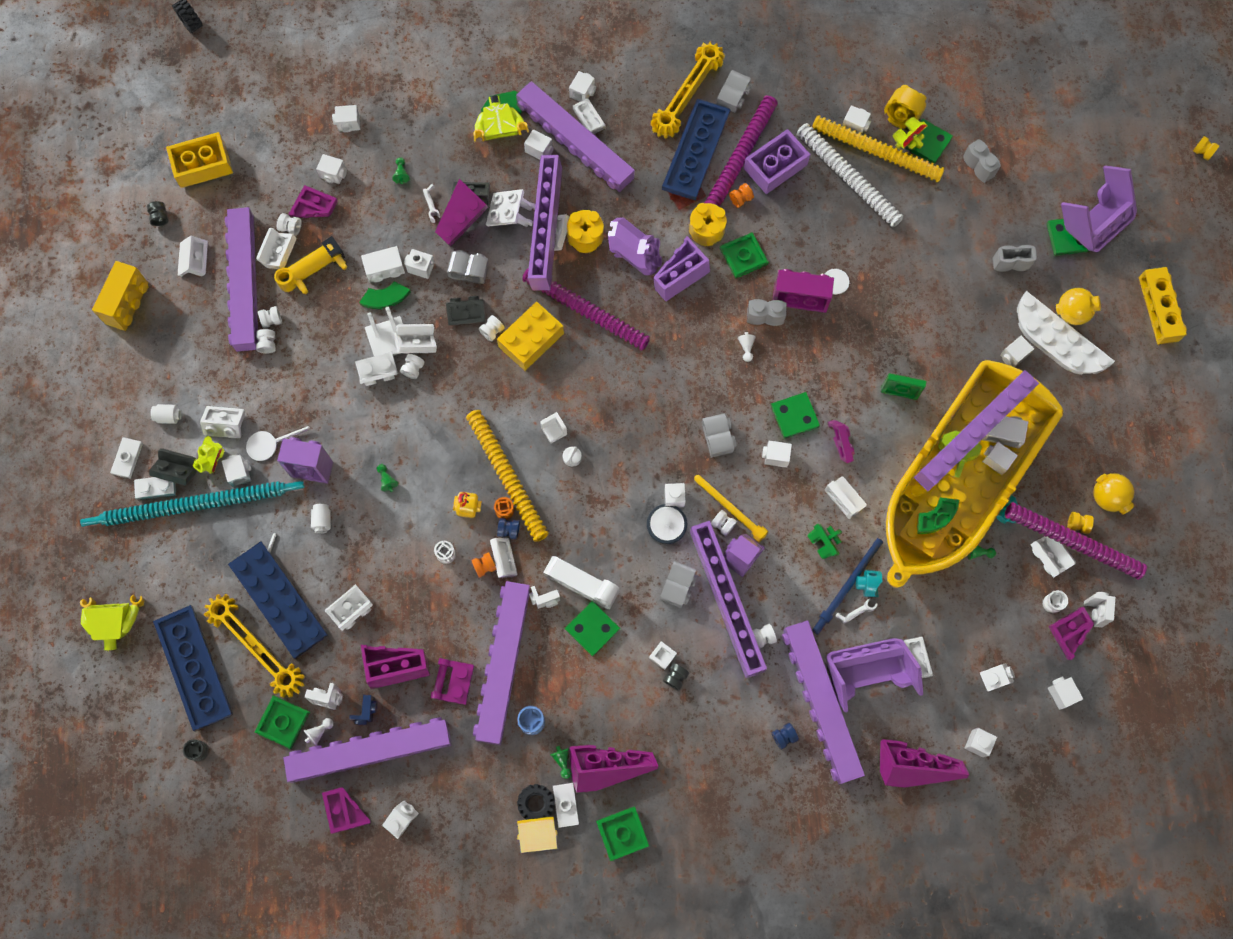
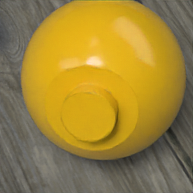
(1078, 306)
(1114, 493)

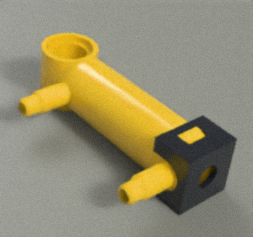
(327, 253)

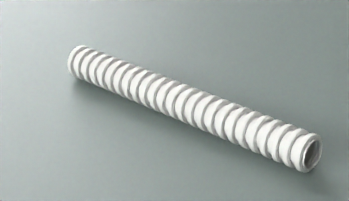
(850, 175)

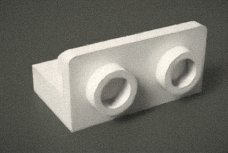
(376, 368)
(222, 422)
(1104, 608)
(321, 698)

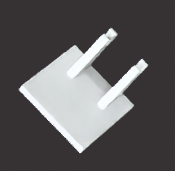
(505, 209)
(383, 334)

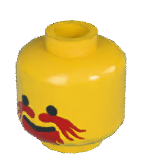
(466, 504)

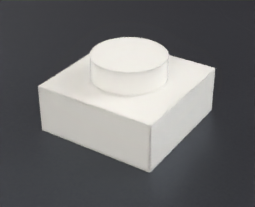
(662, 655)

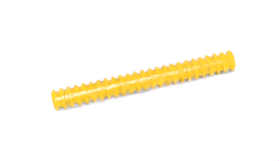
(878, 148)
(507, 475)

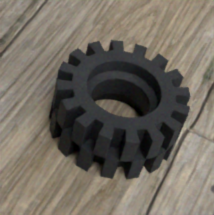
(187, 15)
(530, 791)

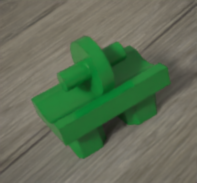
(829, 548)

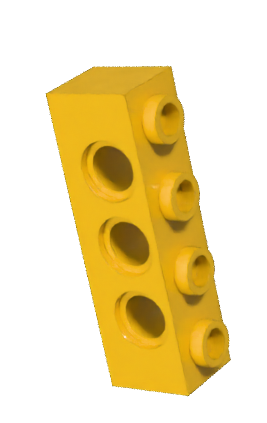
(1154, 298)

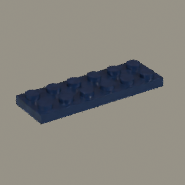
(696, 149)
(278, 600)
(193, 668)

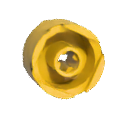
(904, 105)
(707, 224)
(585, 230)

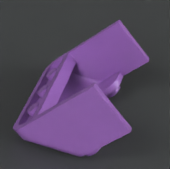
(1109, 217)
(872, 665)

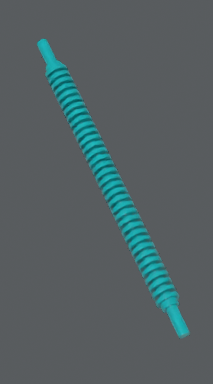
(193, 503)

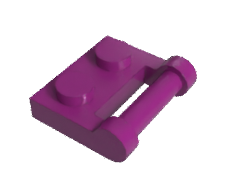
(459, 681)

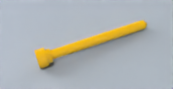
(757, 531)

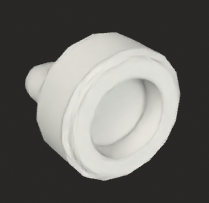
(572, 456)

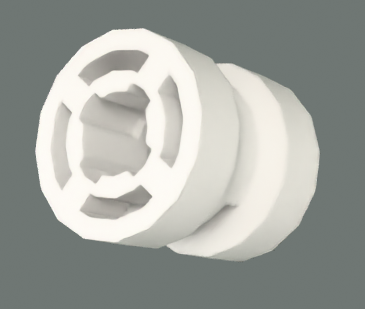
(289, 224)
(270, 317)
(491, 328)
(265, 341)
(412, 366)
(719, 521)
(445, 556)
(1058, 598)
(764, 635)

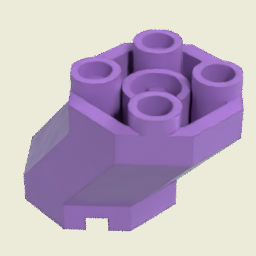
(634, 246)

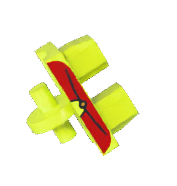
(904, 139)
(208, 456)

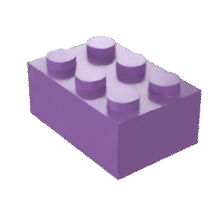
(776, 161)
(305, 460)

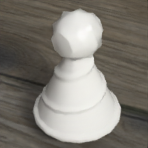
(747, 343)
(315, 733)

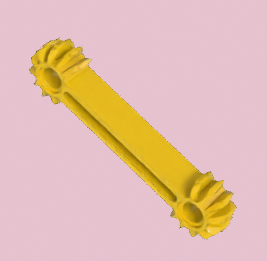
(687, 90)
(254, 645)

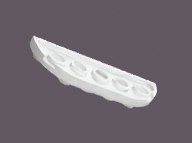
(1059, 339)

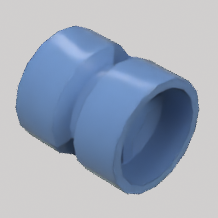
(531, 720)

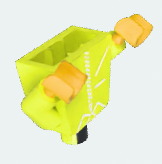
(498, 121)
(109, 620)

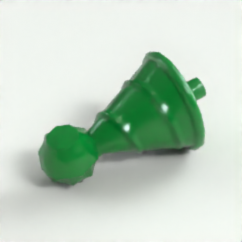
(400, 174)
(387, 481)
(979, 551)
(561, 758)

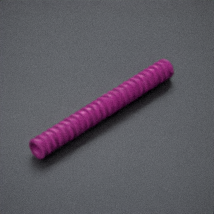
(742, 151)
(595, 314)
(1076, 541)

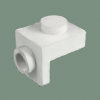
(549, 599)
(997, 677)
(400, 819)

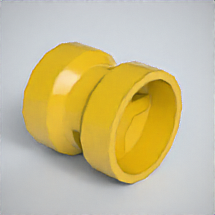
(1206, 148)
(1080, 522)

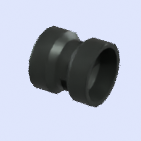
(157, 213)
(676, 676)
(192, 752)

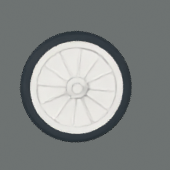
(667, 524)

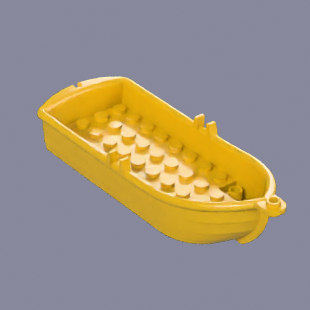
(978, 488)

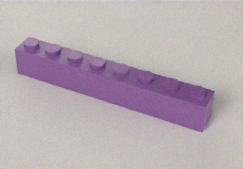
(575, 137)
(545, 223)
(242, 279)
(976, 430)
(728, 599)
(502, 664)
(823, 703)
(367, 751)

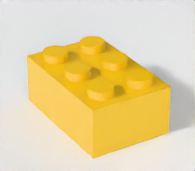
(199, 160)
(120, 296)
(530, 336)

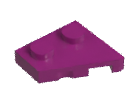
(312, 204)
(841, 441)
(1071, 631)
(342, 811)

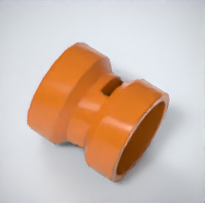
(741, 195)
(504, 511)
(483, 564)

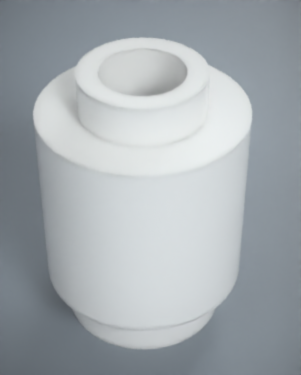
(166, 414)
(320, 518)

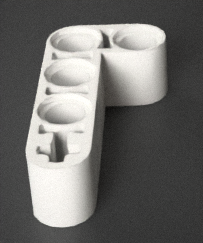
(584, 584)

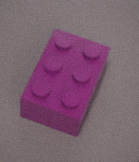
(804, 290)

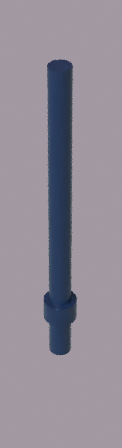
(826, 616)

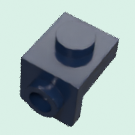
(369, 707)

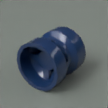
(508, 528)
(785, 736)

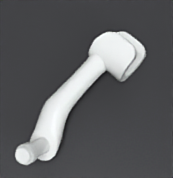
(433, 211)
(853, 614)

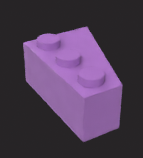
(681, 270)
(742, 553)

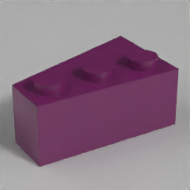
(460, 213)
(392, 665)

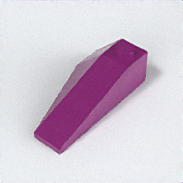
(912, 767)
(598, 768)

